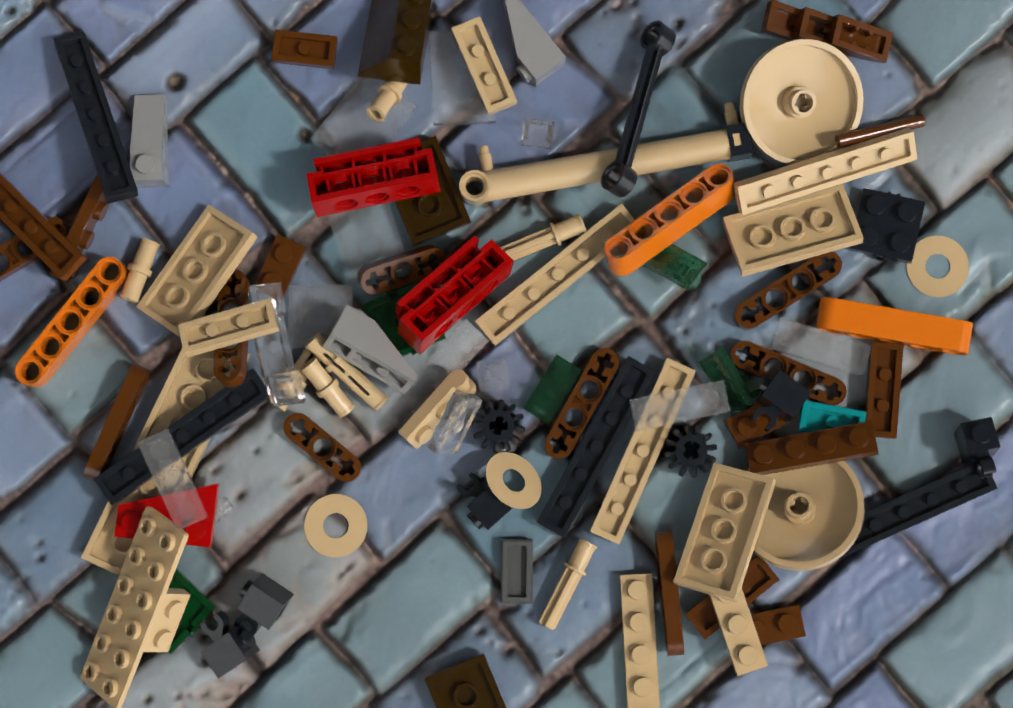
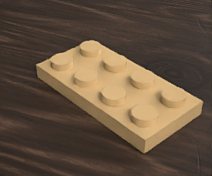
(793, 230)
(197, 270)
(724, 532)

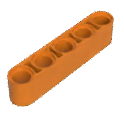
(662, 232)
(894, 326)
(57, 327)

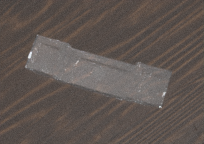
(274, 352)
(454, 354)

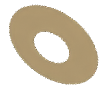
(958, 266)
(494, 473)
(335, 546)

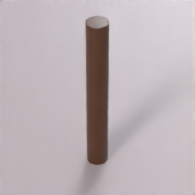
(878, 130)

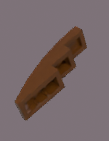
(844, 33)

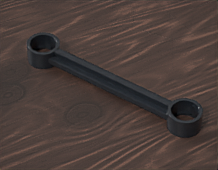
(619, 176)

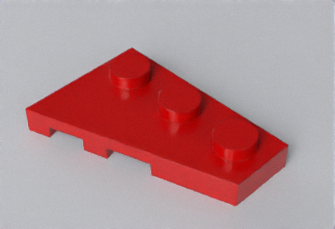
(199, 533)

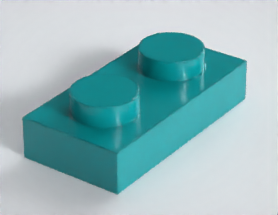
(821, 416)

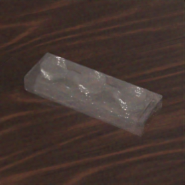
(820, 347)
(679, 405)
(172, 479)

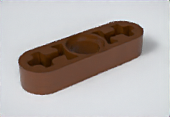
(382, 283)
(310, 425)

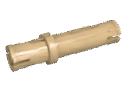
(347, 373)

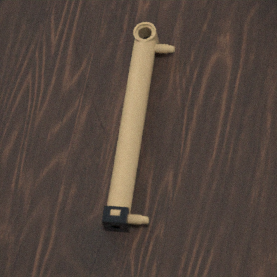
(726, 144)

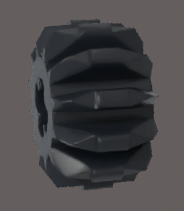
(505, 434)
(679, 449)

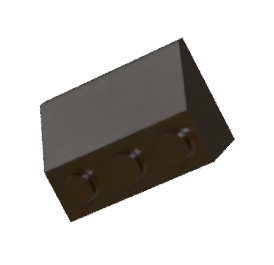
(396, 40)

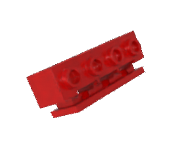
(362, 190)
(459, 294)

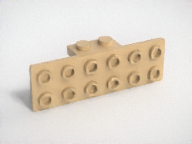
(141, 609)

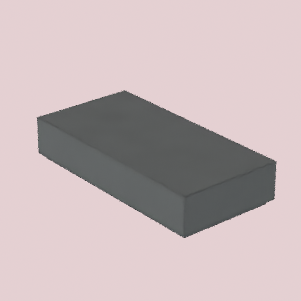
(516, 571)

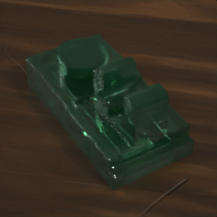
(678, 267)
(721, 367)
(553, 389)

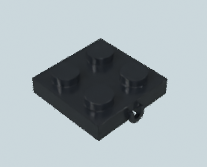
(888, 225)

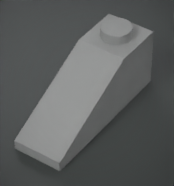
(533, 48)
(149, 141)
(366, 346)

